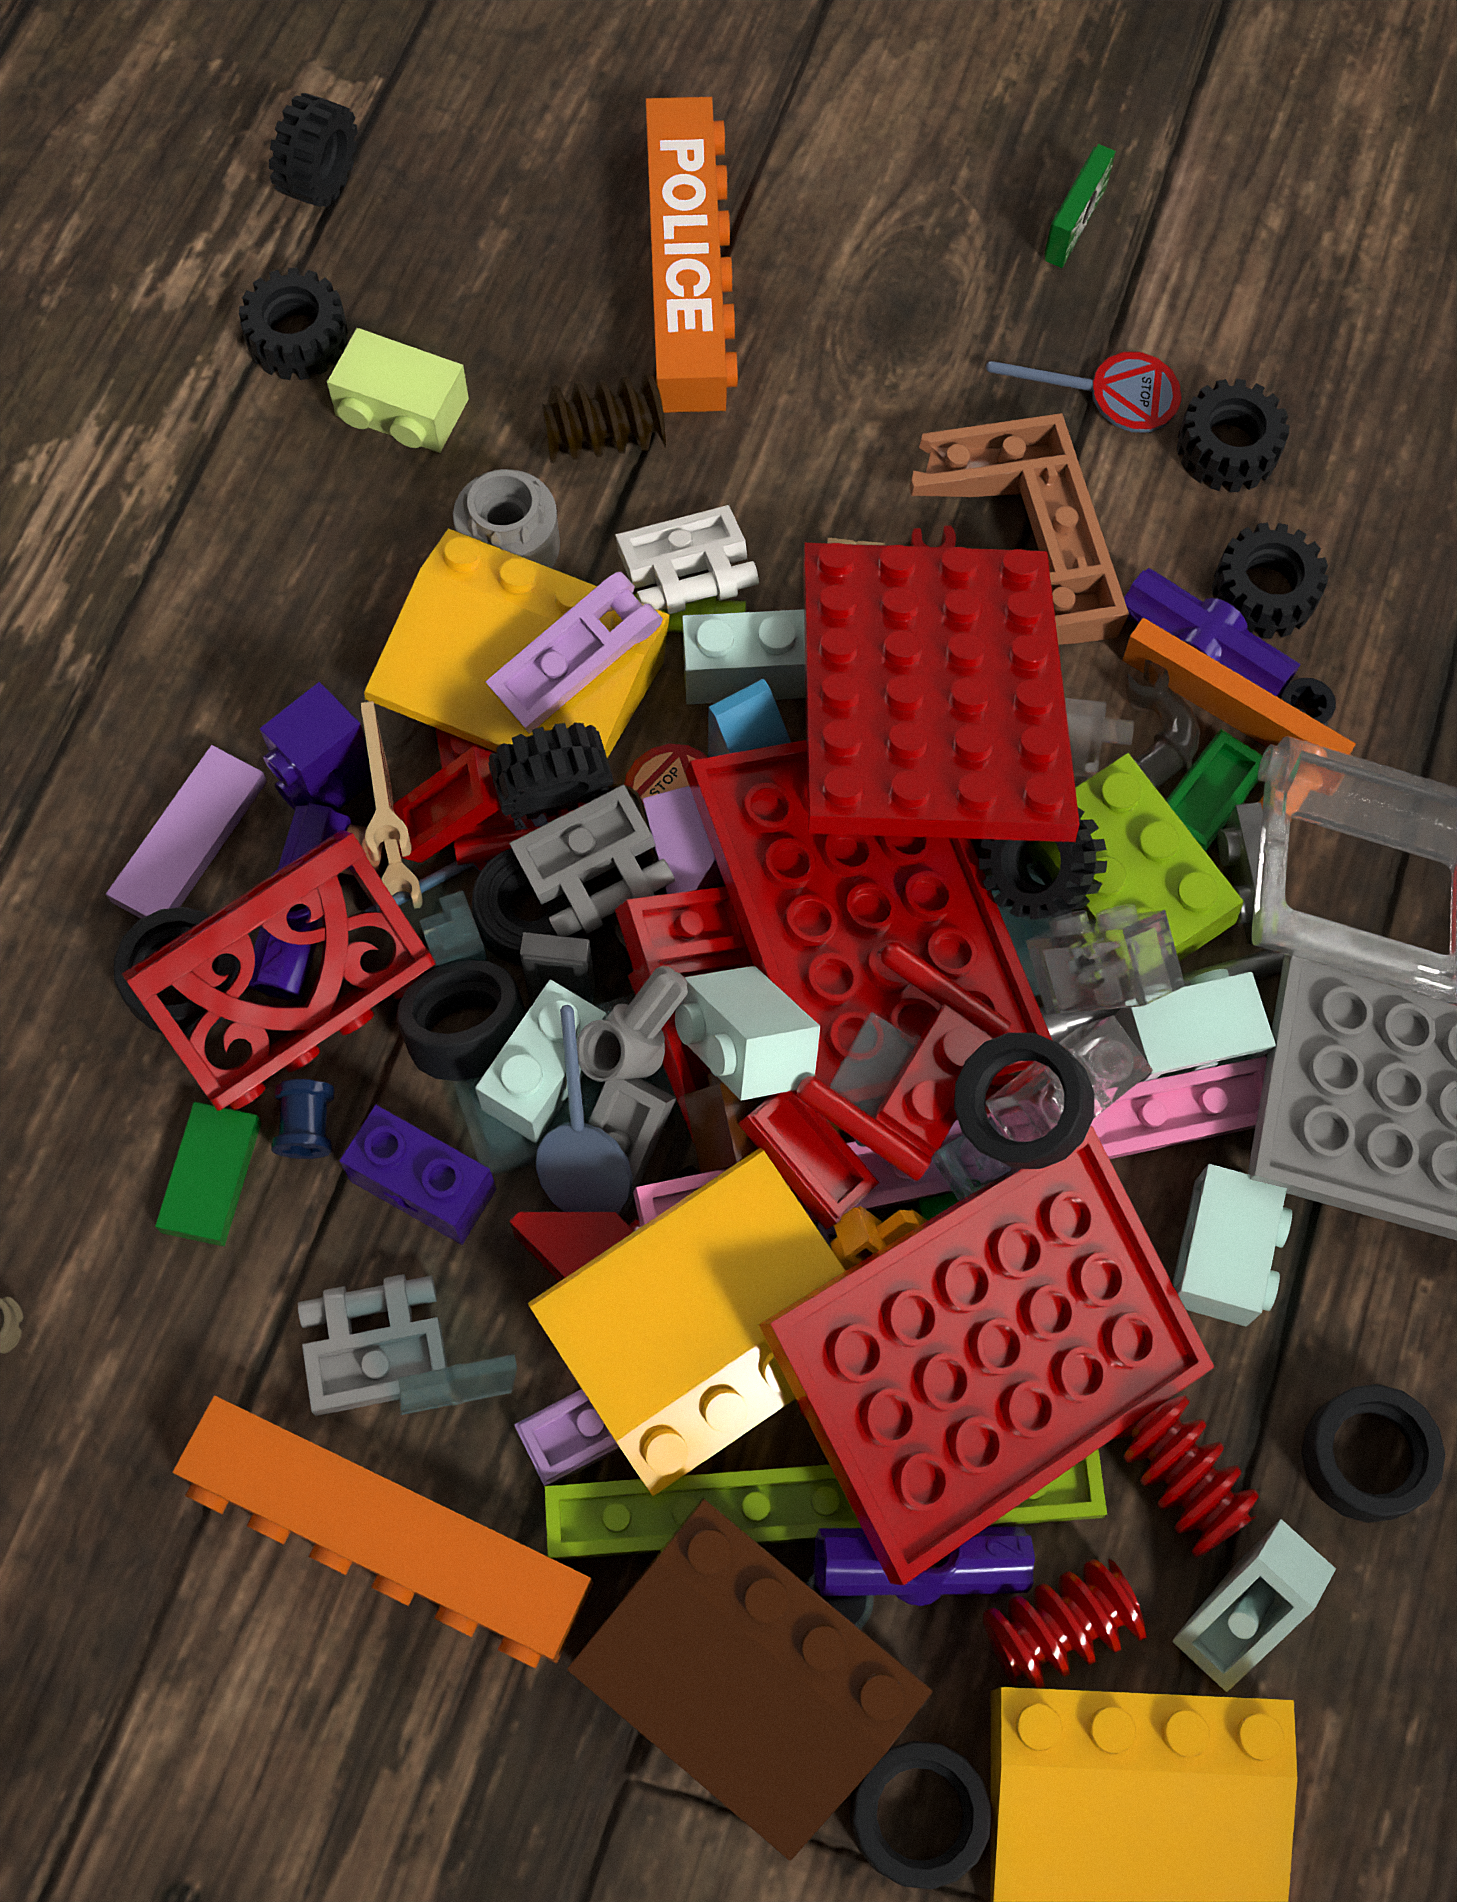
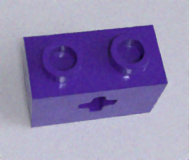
(317, 751)
(418, 1174)

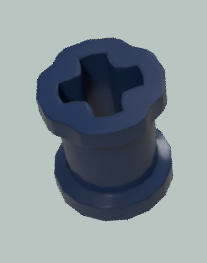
(303, 1119)

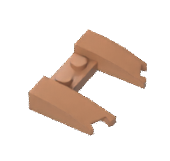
(1040, 464)

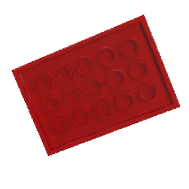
(935, 694)
(831, 902)
(986, 1354)

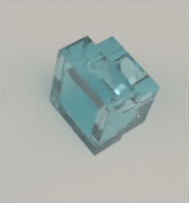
(453, 932)
(956, 1173)

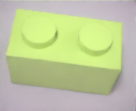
(398, 390)

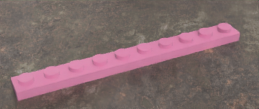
(1141, 1120)

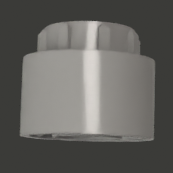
(511, 514)

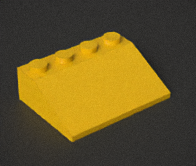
(469, 619)
(672, 1315)
(1140, 1797)

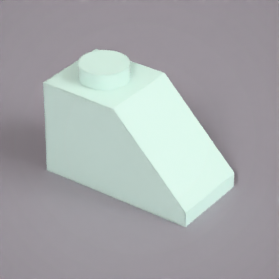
(1255, 1605)

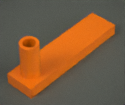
(1226, 692)

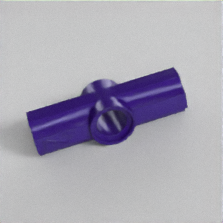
(1211, 628)
(282, 966)
(989, 1563)

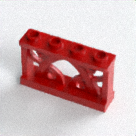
(189, 960)

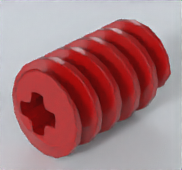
(1190, 1474)
(1064, 1622)

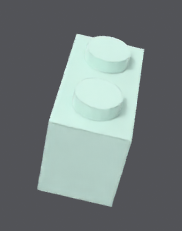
(740, 649)
(1200, 1025)
(748, 1032)
(529, 1074)
(1231, 1246)

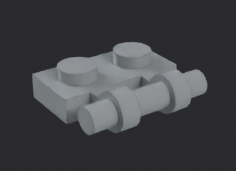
(582, 847)
(366, 1366)

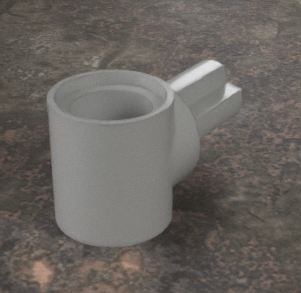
(634, 1030)

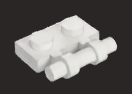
(684, 547)

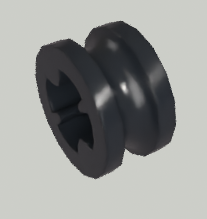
(1314, 695)

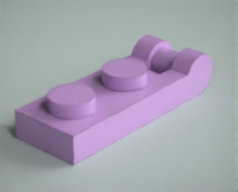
(573, 652)

